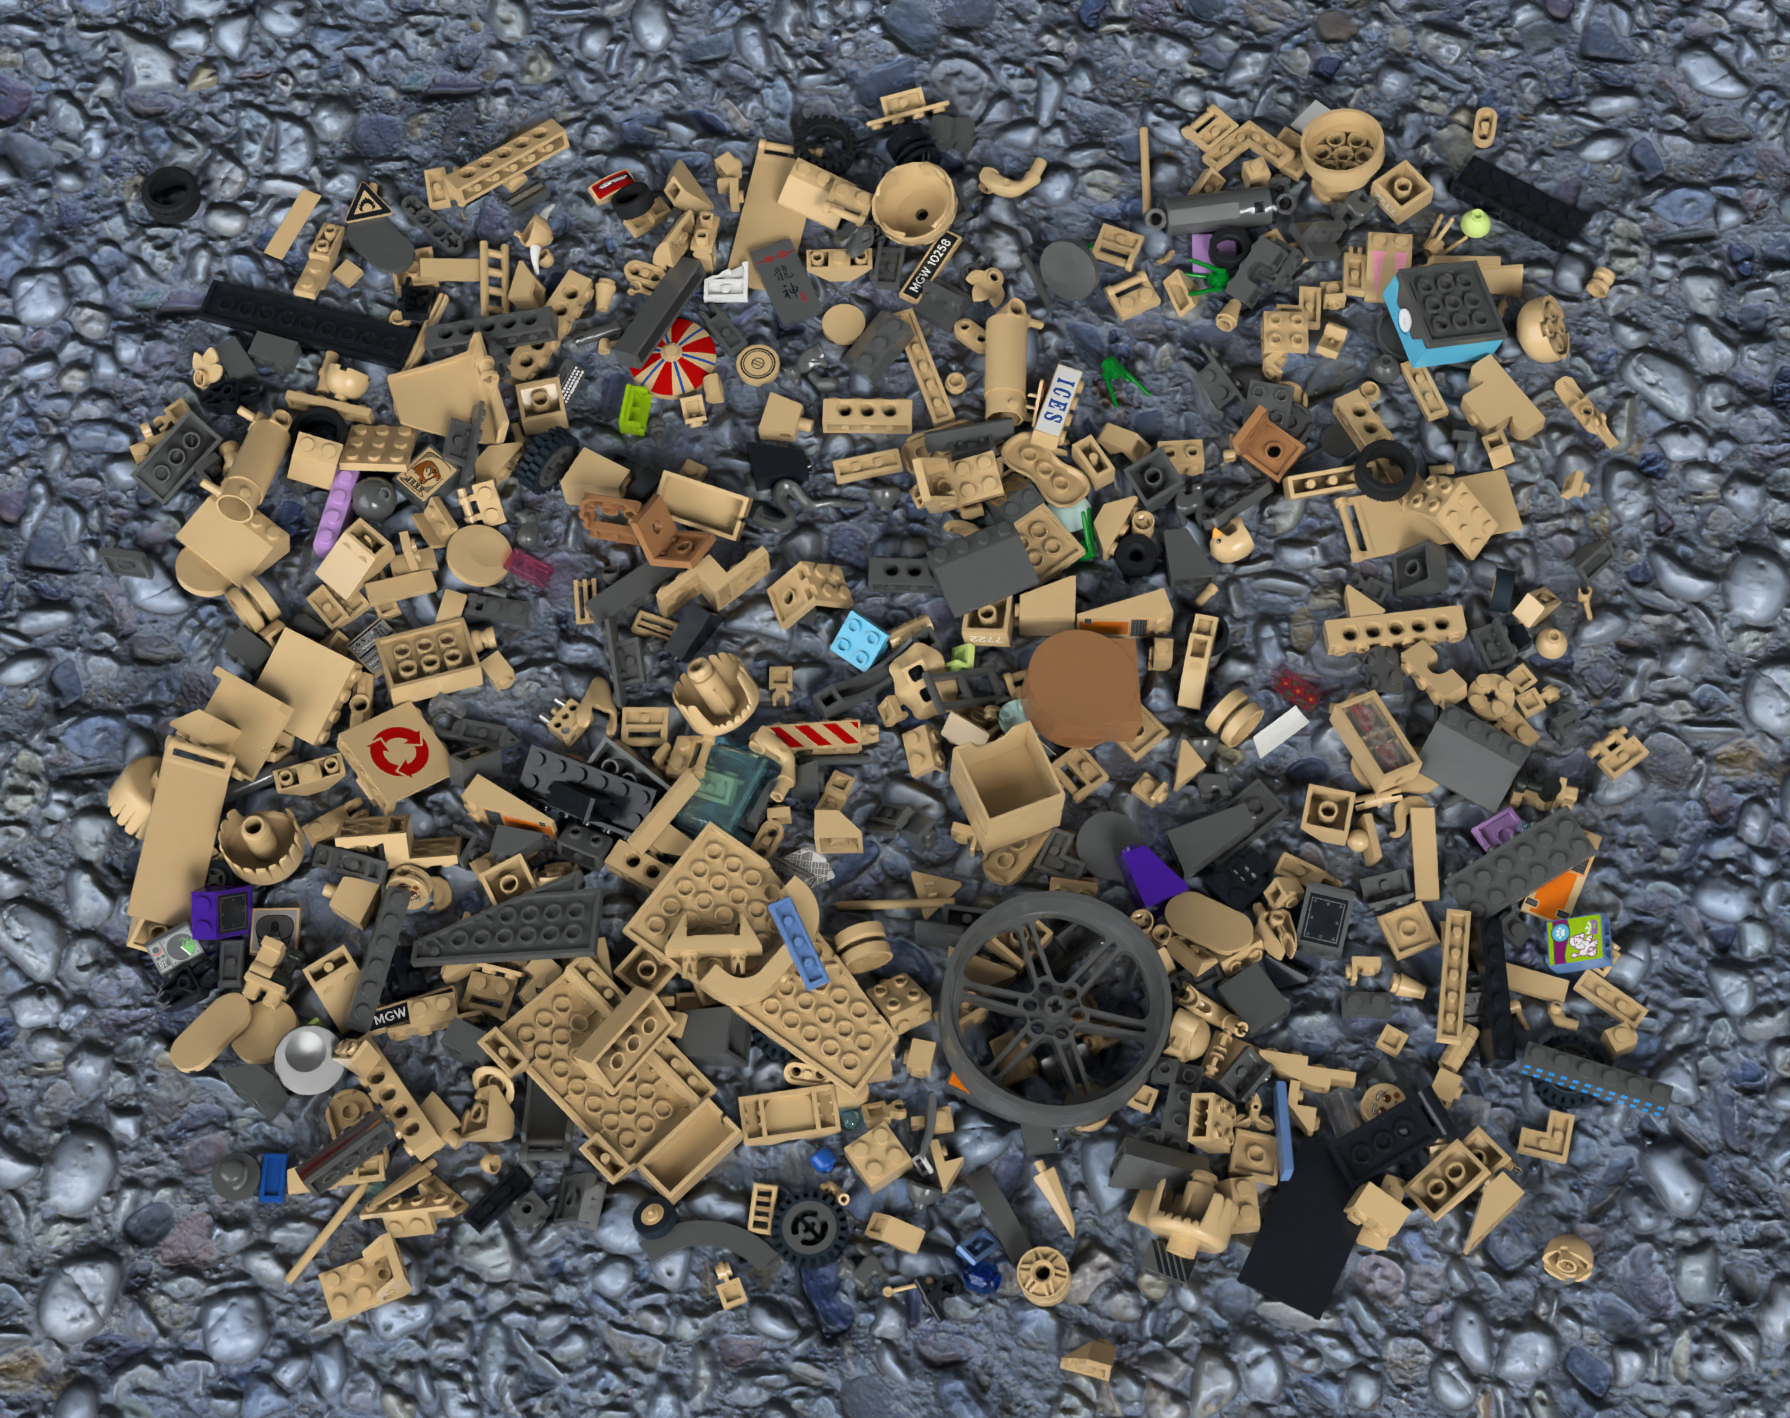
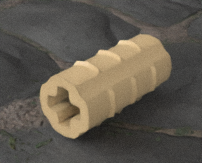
(903, 632)
(1455, 1054)

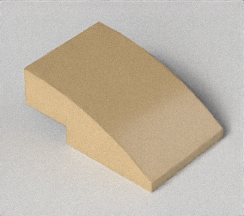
(675, 242)

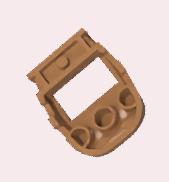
(610, 506)

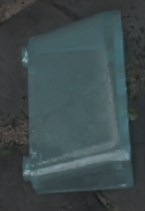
(725, 789)

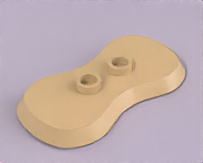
(1056, 480)

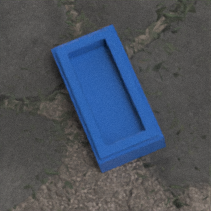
(274, 1178)

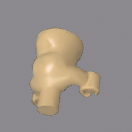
(228, 452)

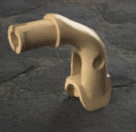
(994, 183)
(770, 745)
(1210, 1010)

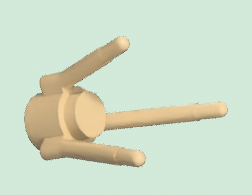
(1436, 245)

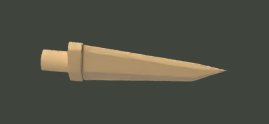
(408, 1179)
(1052, 1189)

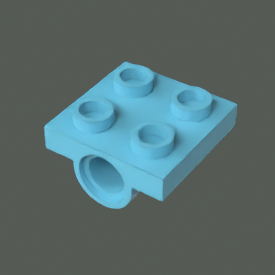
(860, 641)

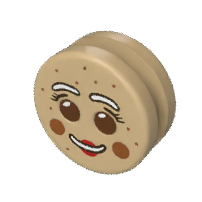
(412, 880)
(1380, 1099)

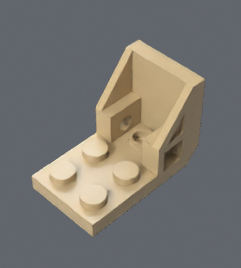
(957, 483)
(367, 1281)

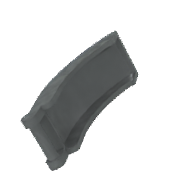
(544, 1128)

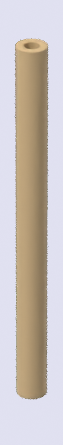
(1145, 170)
(894, 904)
(326, 1233)

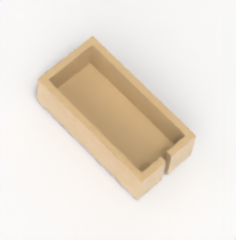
(704, 505)
(690, 1151)

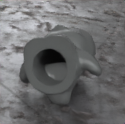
(528, 527)

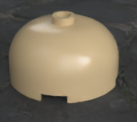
(1541, 329)

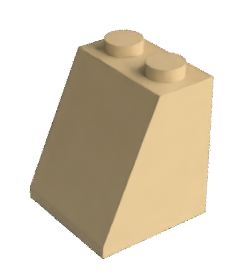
(594, 475)
(1047, 609)

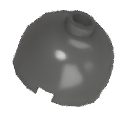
(373, 498)

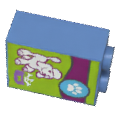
(1578, 943)

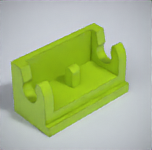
(635, 410)

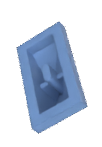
(977, 1246)

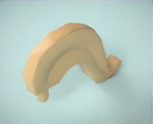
(1402, 810)
(442, 894)

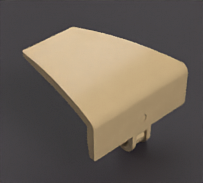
(450, 389)

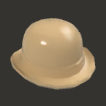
(494, 1075)

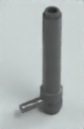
(265, 777)

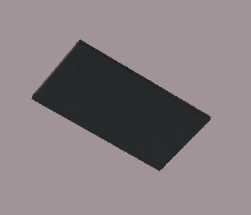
(1305, 1234)

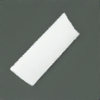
(1279, 731)

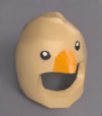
(1231, 542)

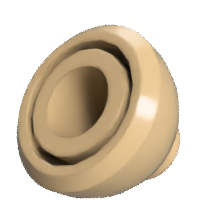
(1551, 643)

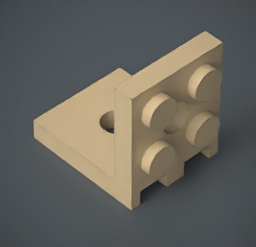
(811, 586)

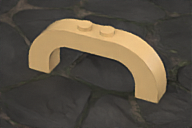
(778, 970)

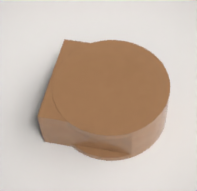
(1083, 689)

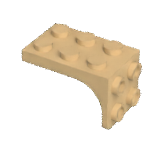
(1455, 512)

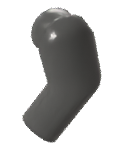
(824, 384)

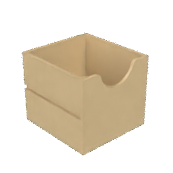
(1007, 788)

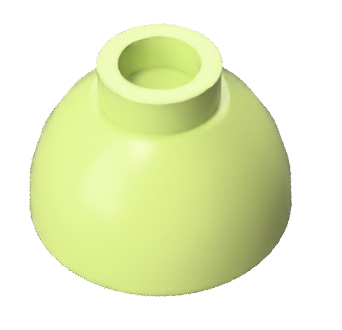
(1475, 223)

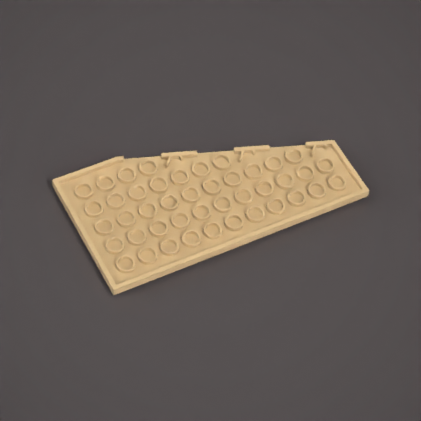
(713, 884)

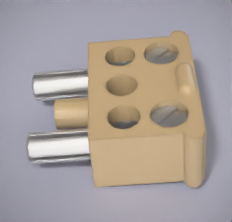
(564, 722)

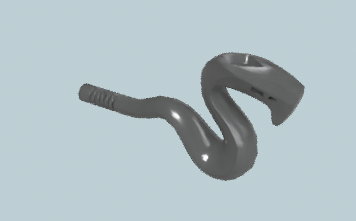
(856, 238)
(790, 487)

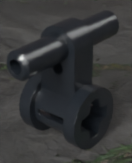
(930, 1298)

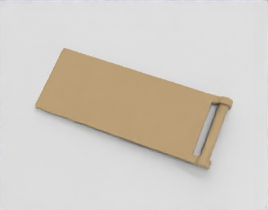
(763, 219)
(1390, 530)
(179, 834)

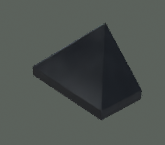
(1287, 971)

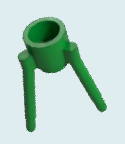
(1217, 278)
(1114, 369)
(1088, 543)

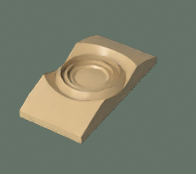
(789, 1115)

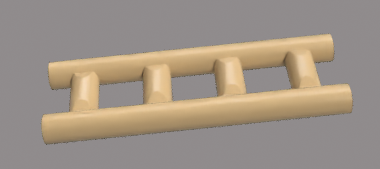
(503, 273)

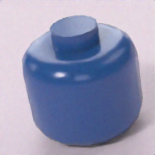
(823, 1159)

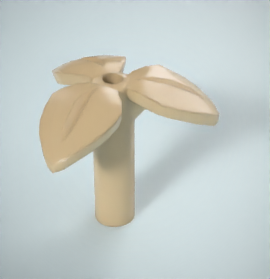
(1253, 1107)

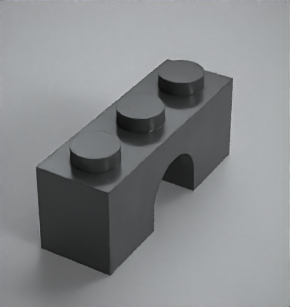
(1262, 255)

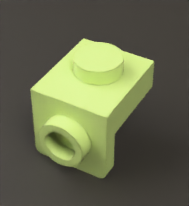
(961, 658)

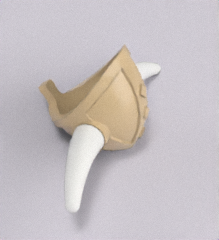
(537, 235)

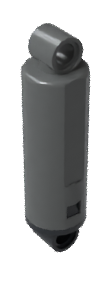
(1219, 210)

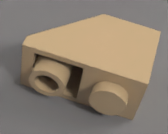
(526, 288)

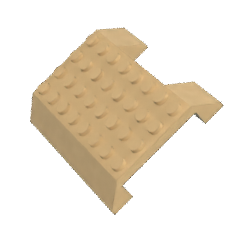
(620, 1125)

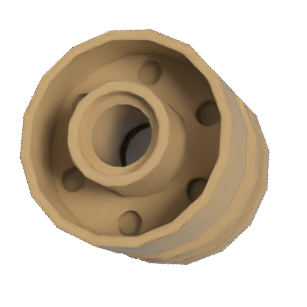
(1039, 1262)

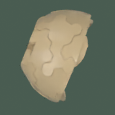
(906, 194)

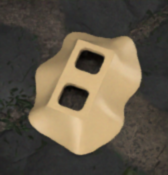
(909, 691)

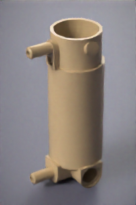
(1007, 362)
(253, 466)

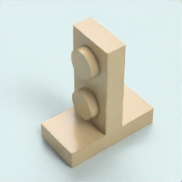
(413, 558)

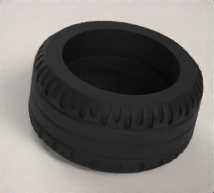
(165, 178)
(319, 417)
(1388, 450)

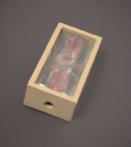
(1375, 741)

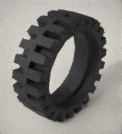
(832, 127)

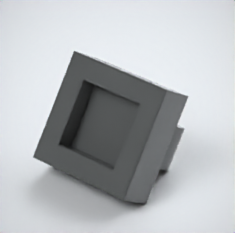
(1462, 439)

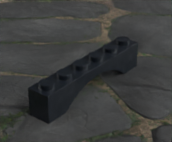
(1496, 1035)

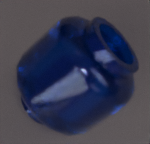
(982, 1277)

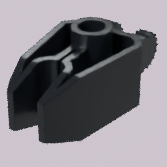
(228, 396)
(187, 987)

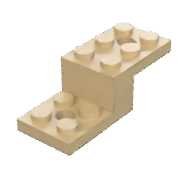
(713, 582)
(398, 841)

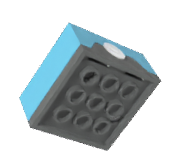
(1444, 313)

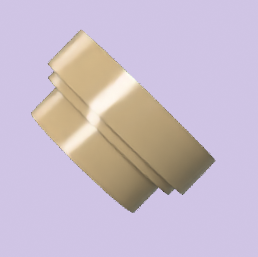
(1343, 149)

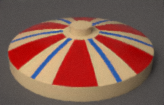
(678, 362)

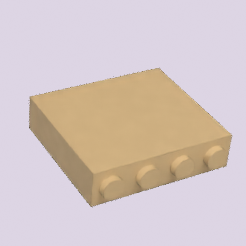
(311, 682)

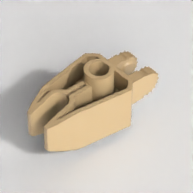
(1275, 930)

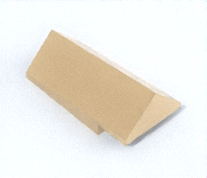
(1456, 1173)

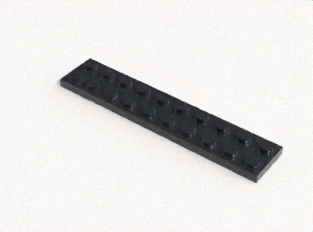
(308, 324)

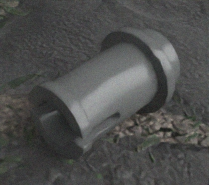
(532, 1168)

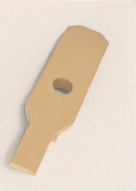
(1577, 402)

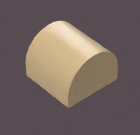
(713, 389)

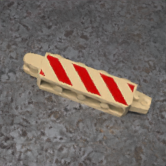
(825, 736)

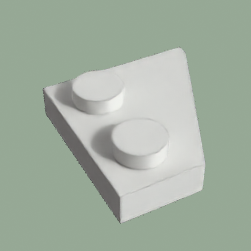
(728, 285)

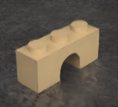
(1442, 688)

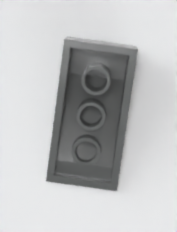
(176, 456)

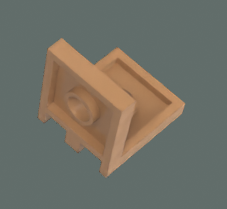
(1258, 437)
(665, 544)

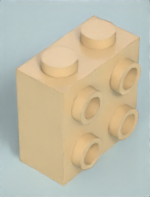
(1211, 1123)

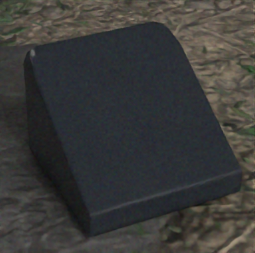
(1520, 637)

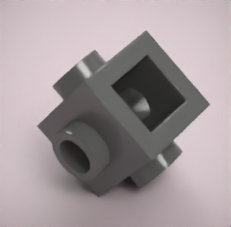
(529, 1212)

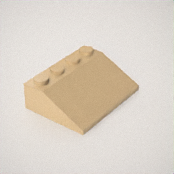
(234, 547)
(429, 661)

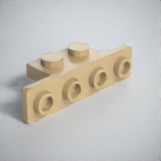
(905, 105)
(430, 1015)
(410, 1215)

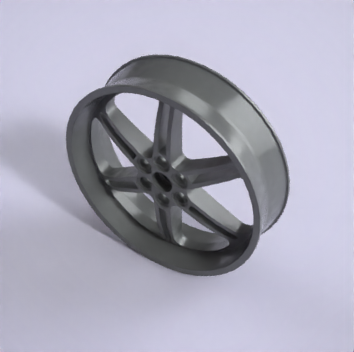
(1117, 932)

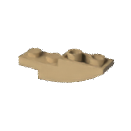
(321, 261)
(1197, 661)
(1312, 1078)
(370, 1171)

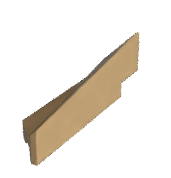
(1498, 277)

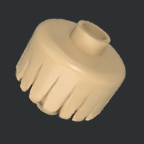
(716, 694)
(134, 794)
(262, 845)
(1195, 1220)

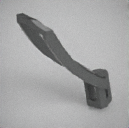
(927, 1138)

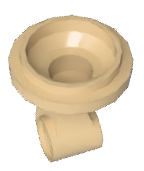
(1187, 1036)

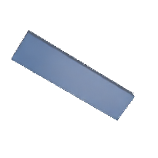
(798, 943)
(1283, 1131)

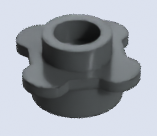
(1280, 183)

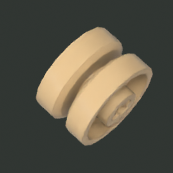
(250, 606)
(1234, 718)
(863, 947)

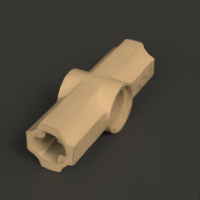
(362, 695)

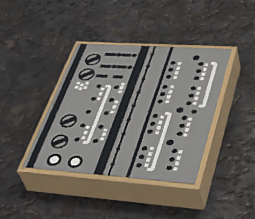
(364, 647)

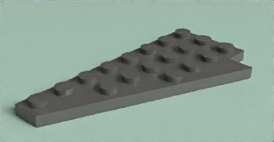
(537, 925)

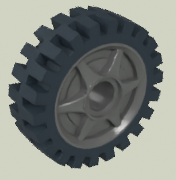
(1559, 1094)

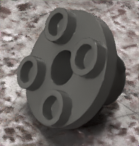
(236, 1176)

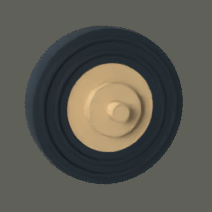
(654, 1217)

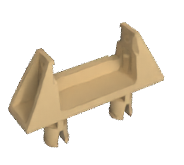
(720, 945)

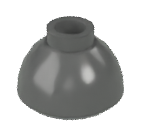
(1384, 368)
(885, 497)
(1203, 745)
(923, 1193)

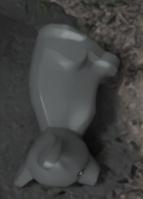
(809, 359)

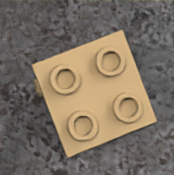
(1222, 1052)

